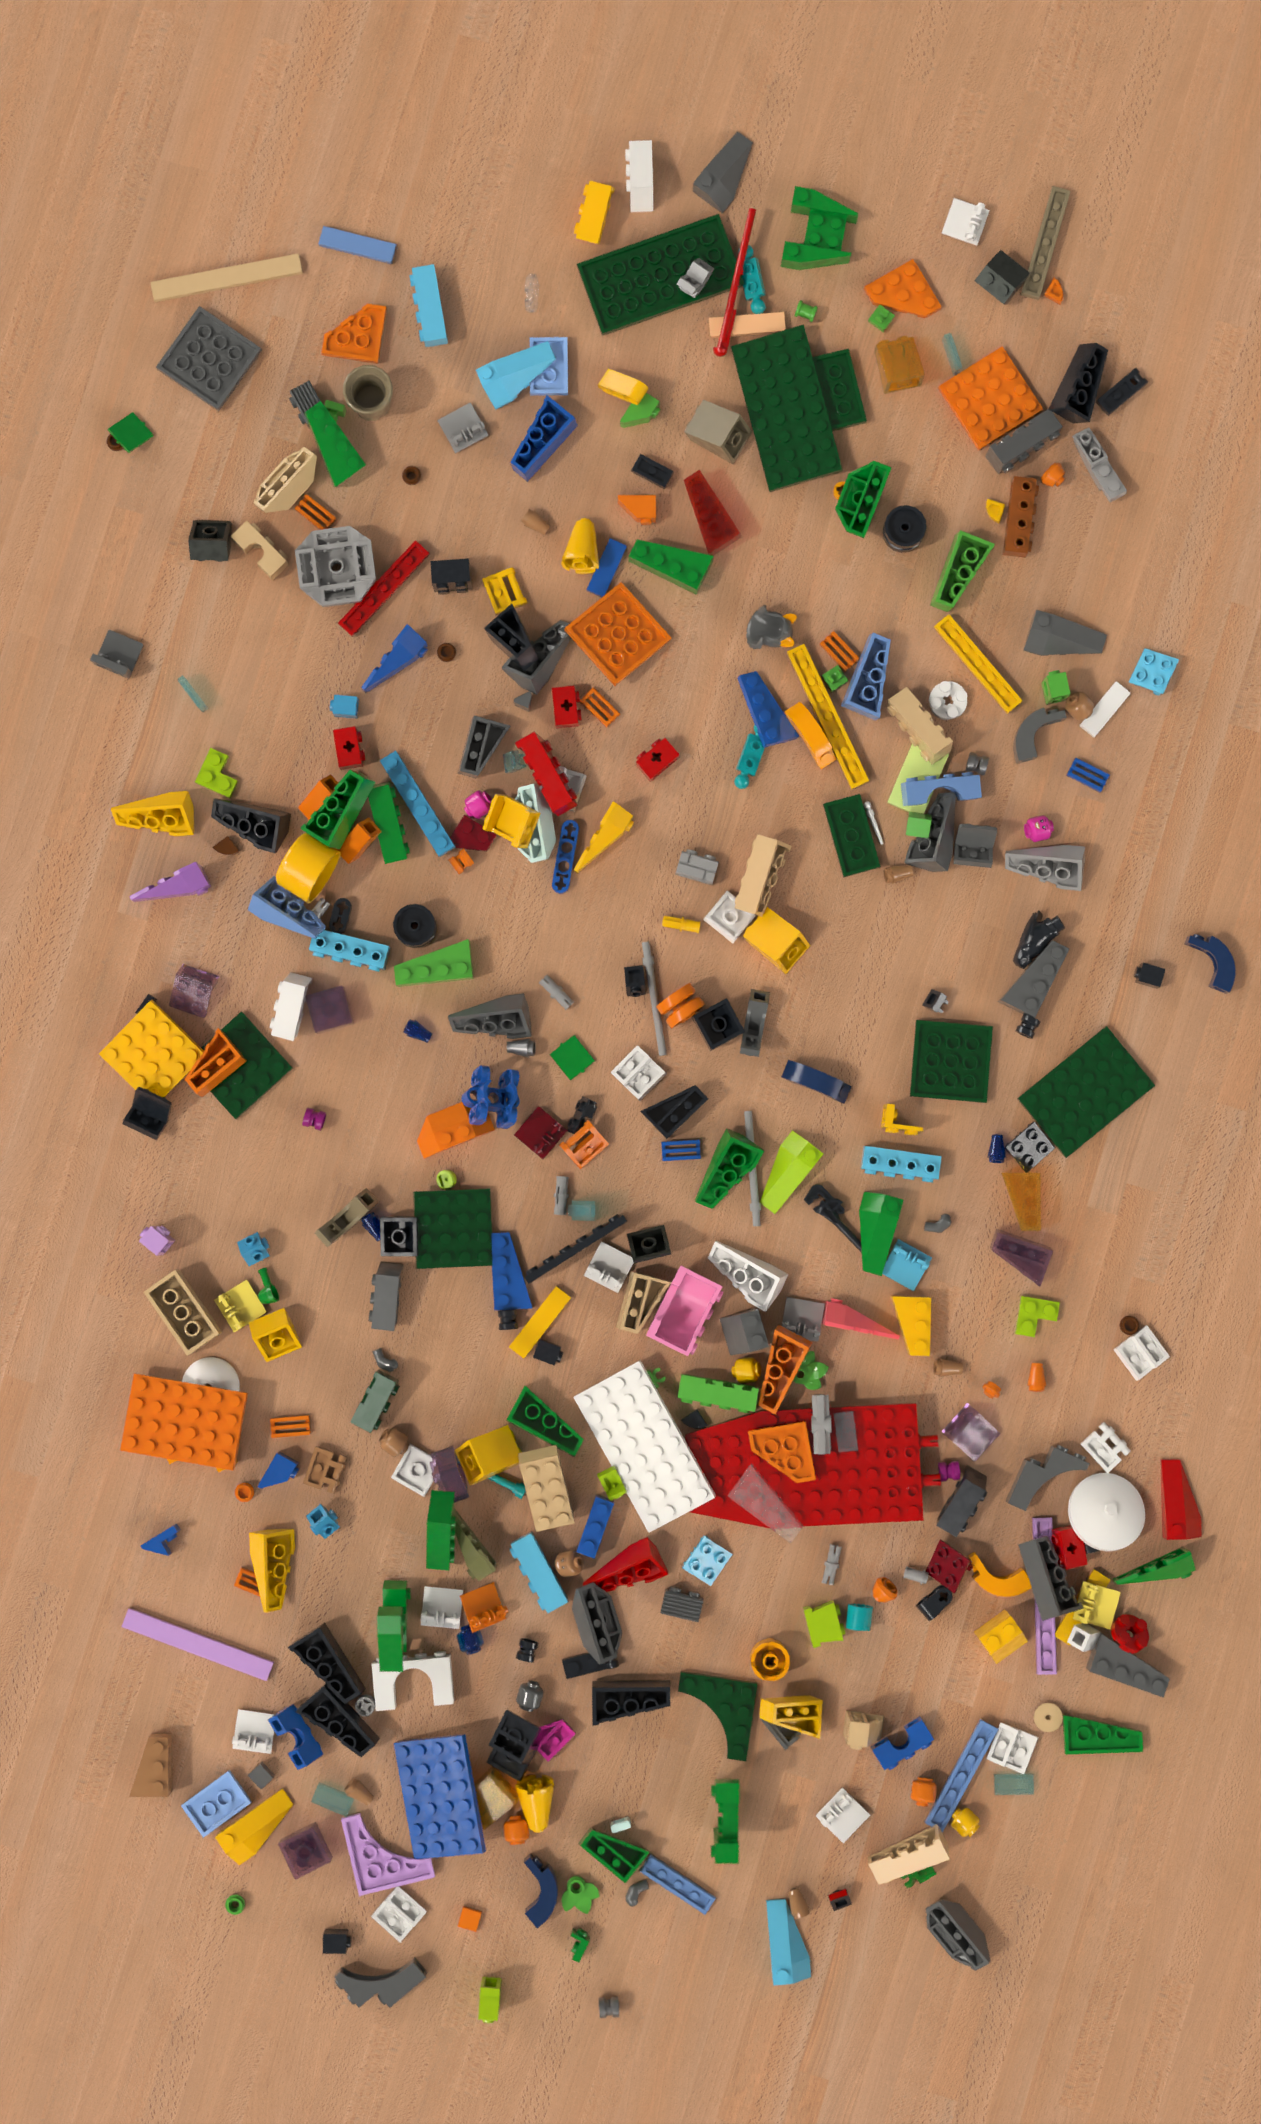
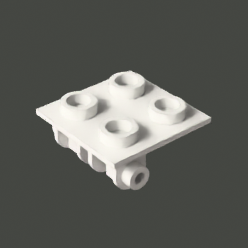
(965, 221)
(609, 1267)
(441, 1607)
(253, 1732)
(842, 1815)

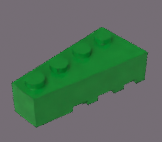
(335, 448)
(386, 817)
(440, 1531)

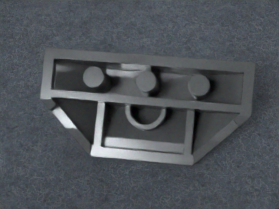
(597, 1622)
(958, 1933)

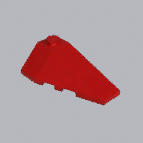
(1179, 1510)
(634, 1564)

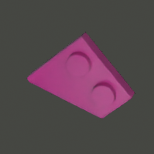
(553, 1738)

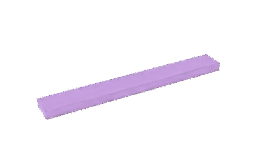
(1045, 1629)
(197, 1644)

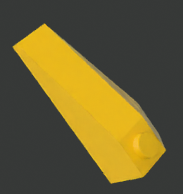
(165, 812)
(612, 826)
(270, 1559)
(250, 1831)

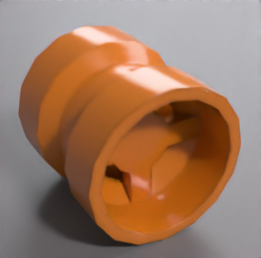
(464, 858)

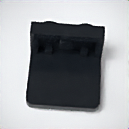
(148, 1113)

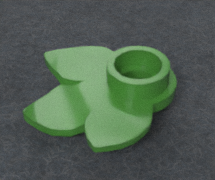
(812, 1372)
(579, 1897)

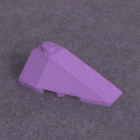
(186, 882)

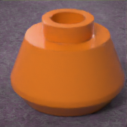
(1053, 475)
(884, 1590)

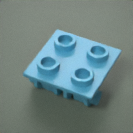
(1153, 671)
(906, 1265)
(707, 1560)

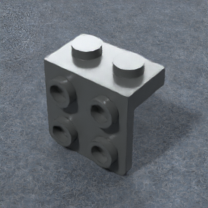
(974, 845)

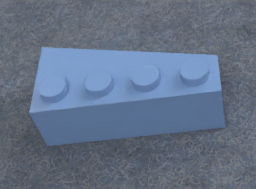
(867, 683)

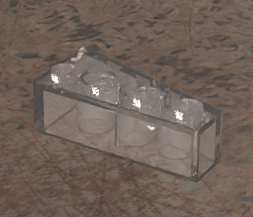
(764, 1503)

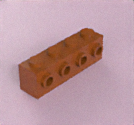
(1019, 517)

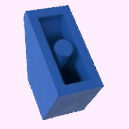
(279, 1471)

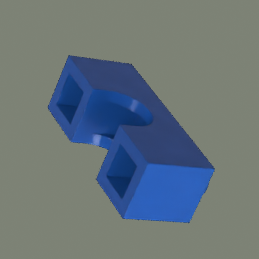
(595, 1526)
(306, 1747)
(890, 1755)

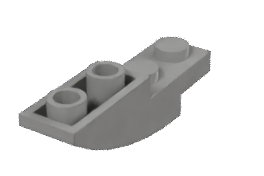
(1098, 465)

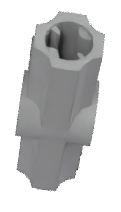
(821, 1424)

